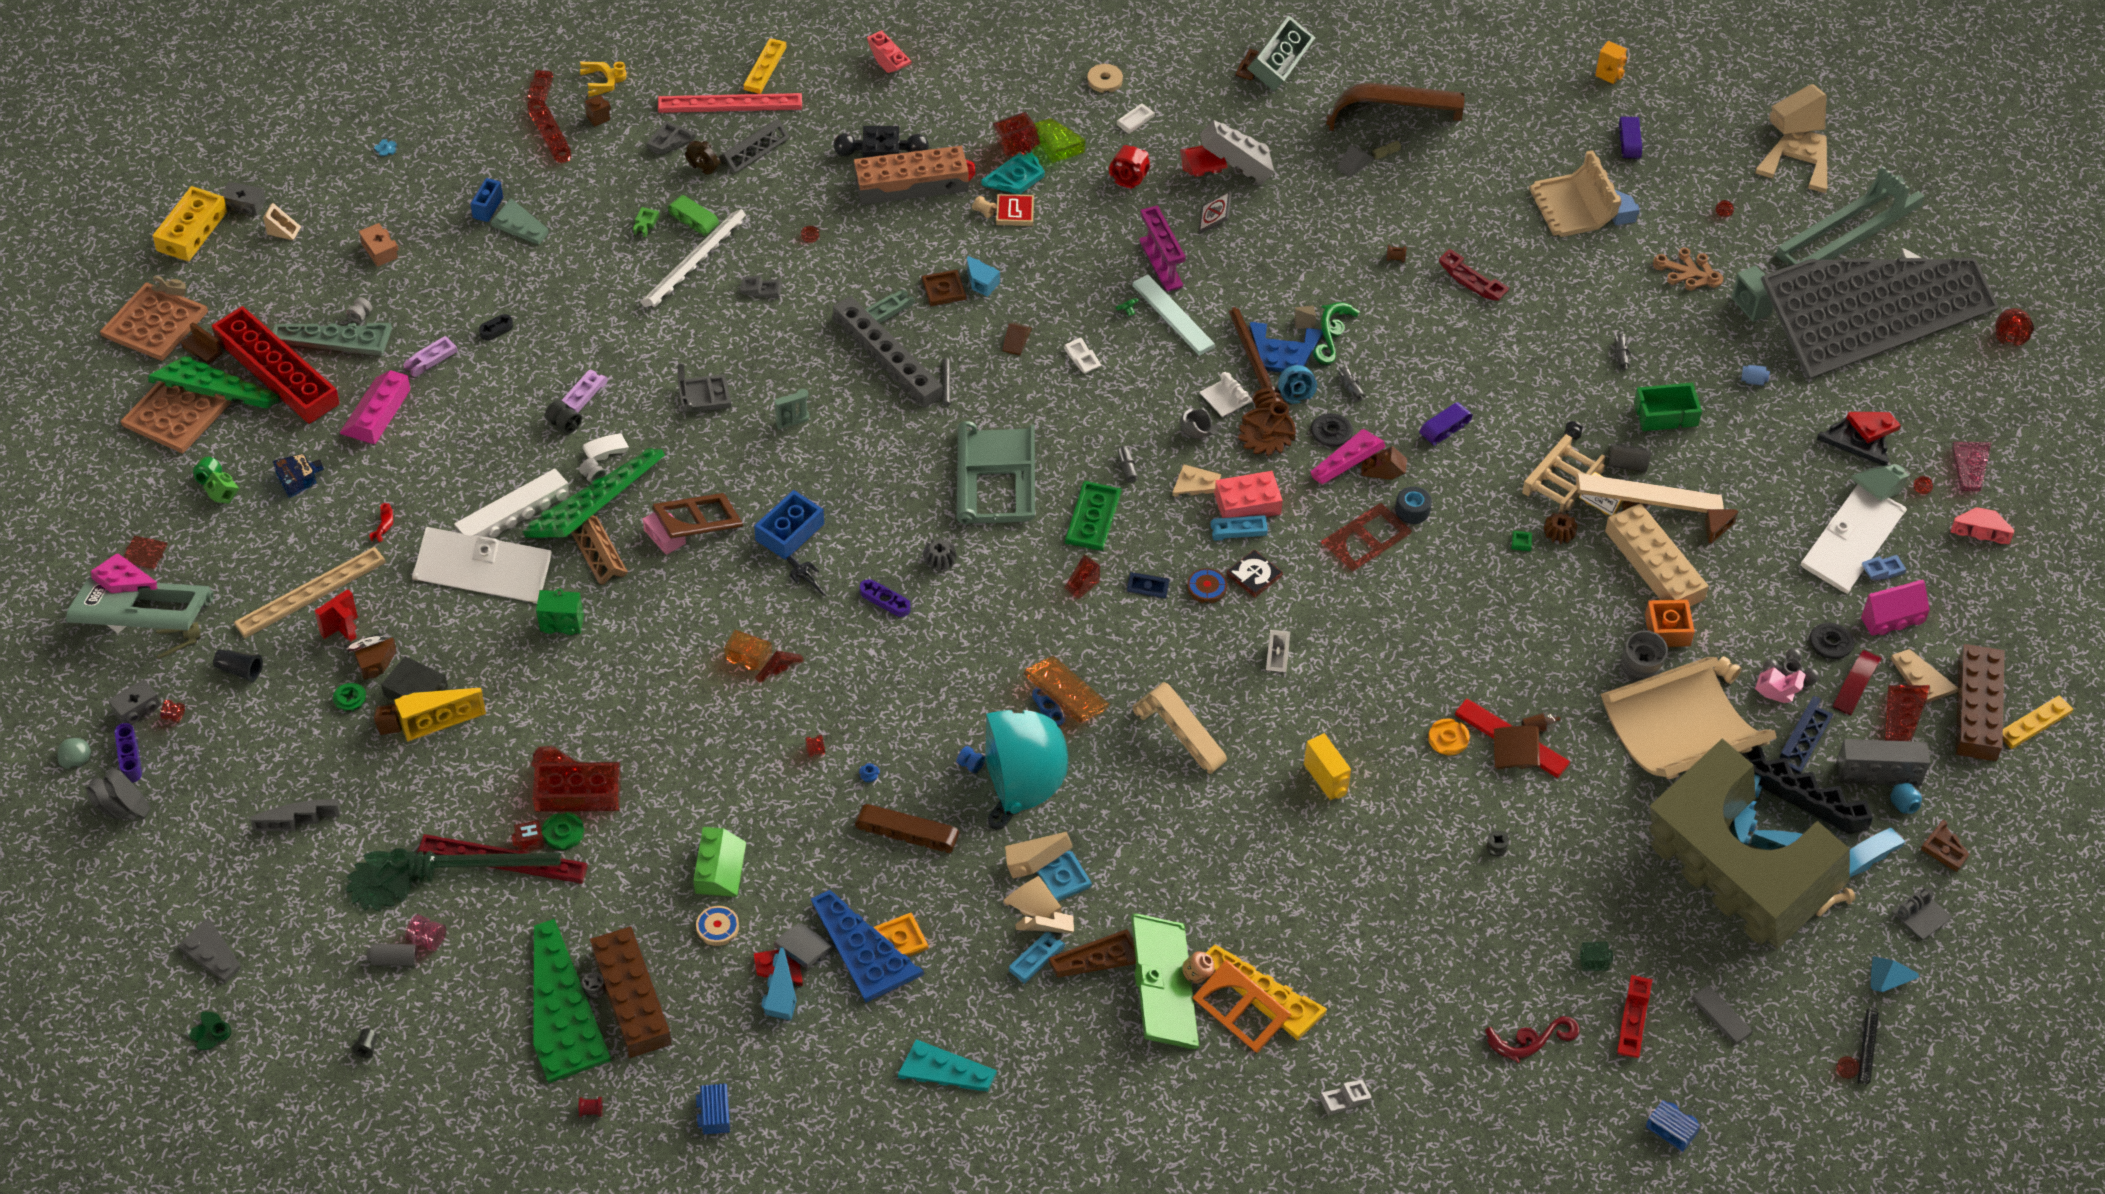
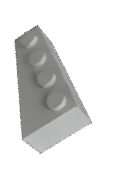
(1238, 150)

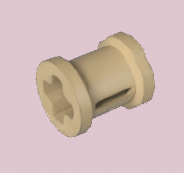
(984, 207)

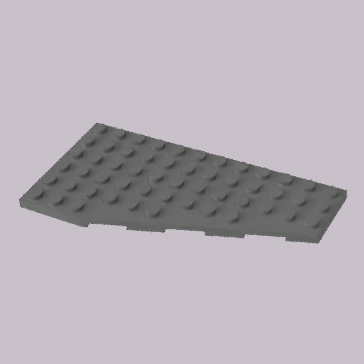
(1866, 306)

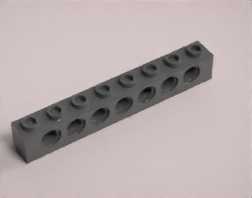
(887, 352)

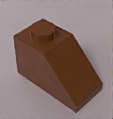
(375, 658)

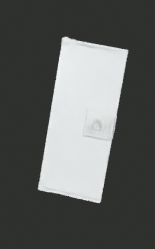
(1852, 538)
(482, 564)

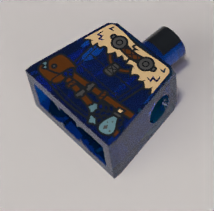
(296, 473)

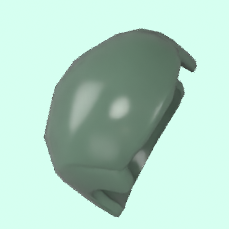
(73, 752)

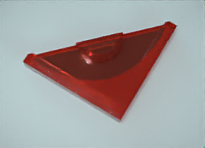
(778, 664)

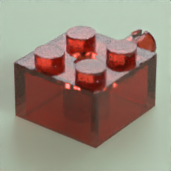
(1016, 134)

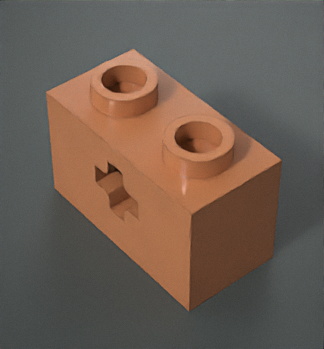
(378, 244)

